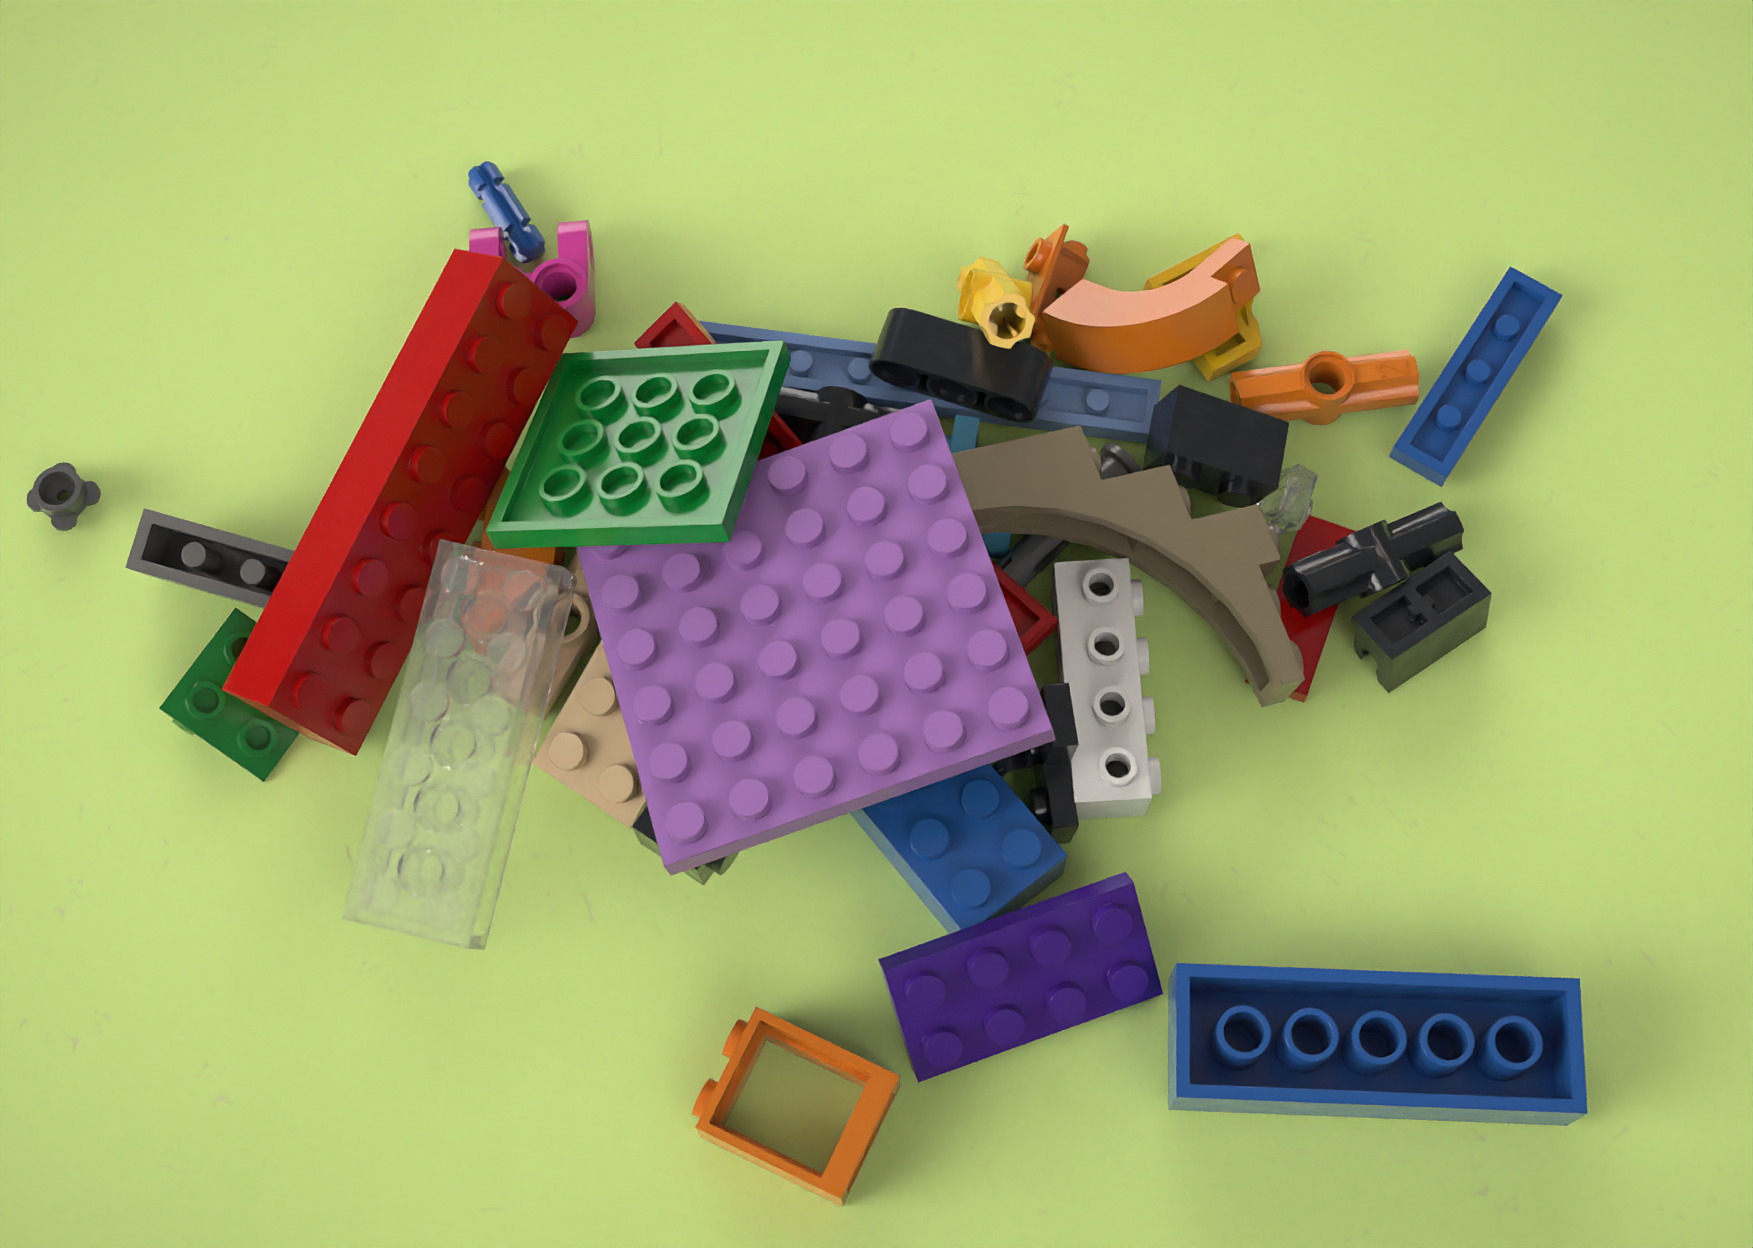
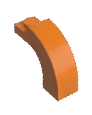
(1158, 326)

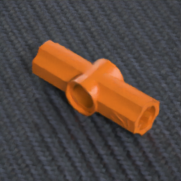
(1358, 383)

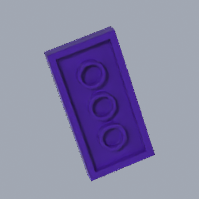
(1021, 976)

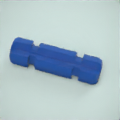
(506, 212)

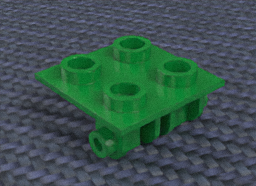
(218, 717)

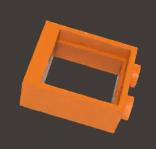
(743, 1049)

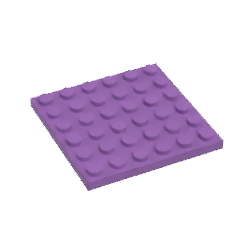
(820, 651)

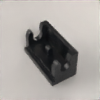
(1421, 620)

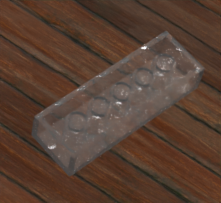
(461, 746)

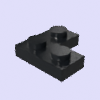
(1054, 794)

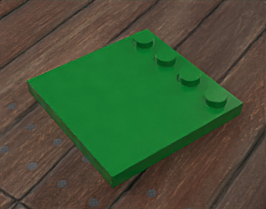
(641, 447)

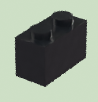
(1217, 446)

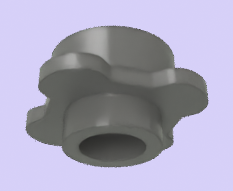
(53, 483)

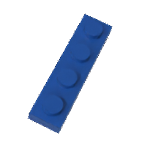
(1475, 376)

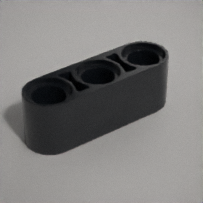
(960, 365)

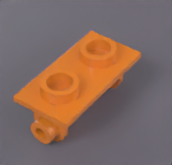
(1052, 269)

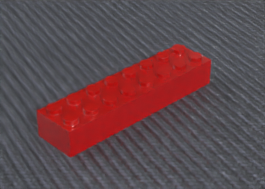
(408, 480)

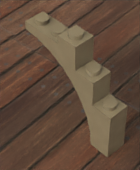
(1212, 562)

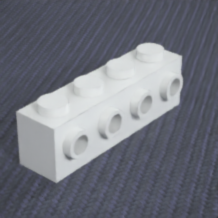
(1103, 668)

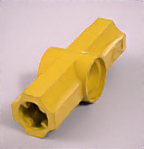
(995, 302)

